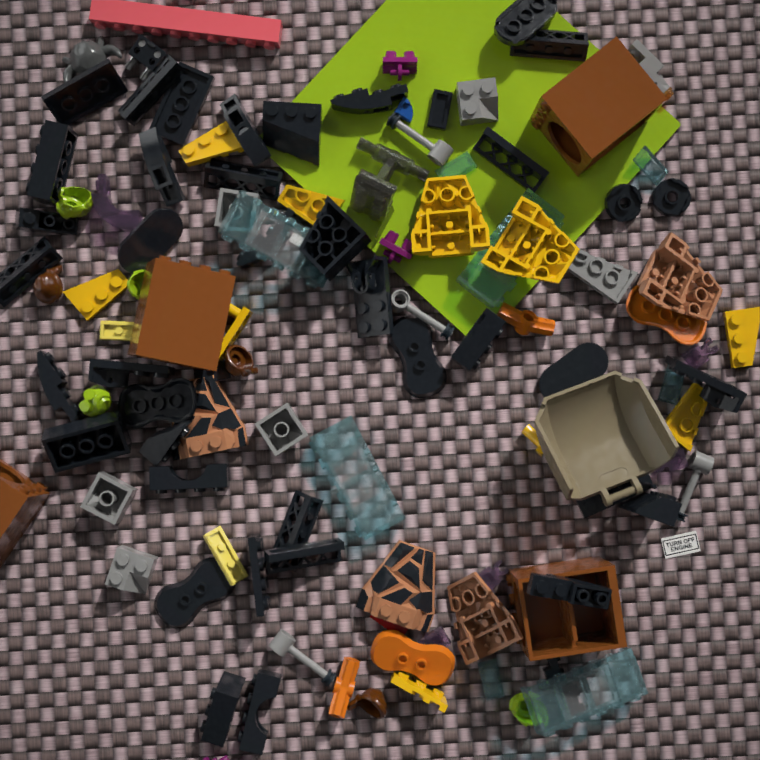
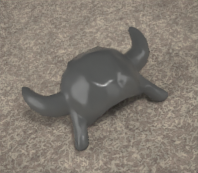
(87, 55)

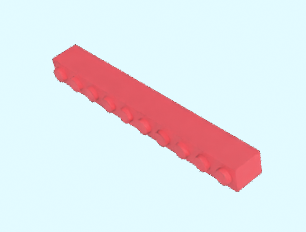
(186, 22)

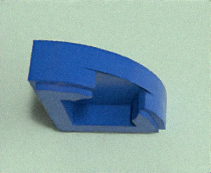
(405, 110)

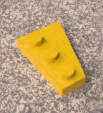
(214, 143)
(305, 202)
(97, 293)
(741, 335)
(686, 416)
(429, 696)

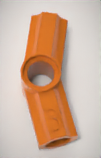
(526, 321)
(344, 687)

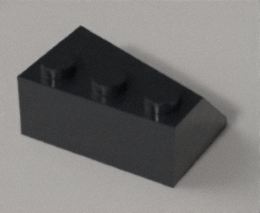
(293, 129)
(333, 240)

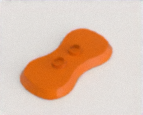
(679, 326)
(427, 662)

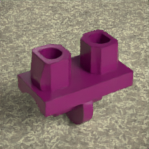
(400, 65)
(389, 242)

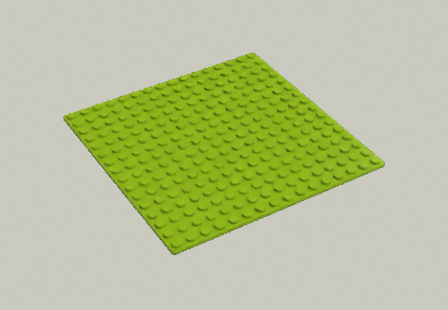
(451, 46)

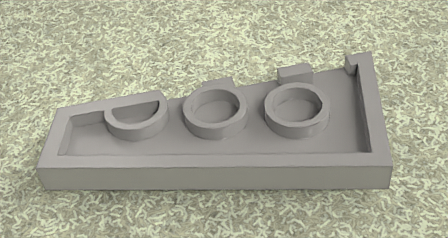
(604, 277)

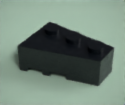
(478, 340)
(222, 709)

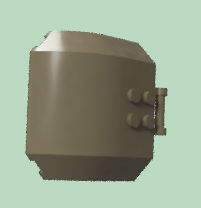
(603, 437)

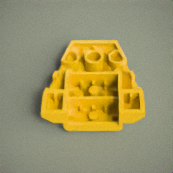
(449, 220)
(532, 246)

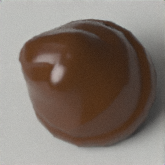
(49, 286)
(239, 361)
(371, 701)

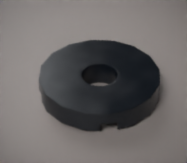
(613, 199)
(669, 208)

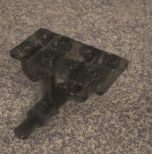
(375, 193)

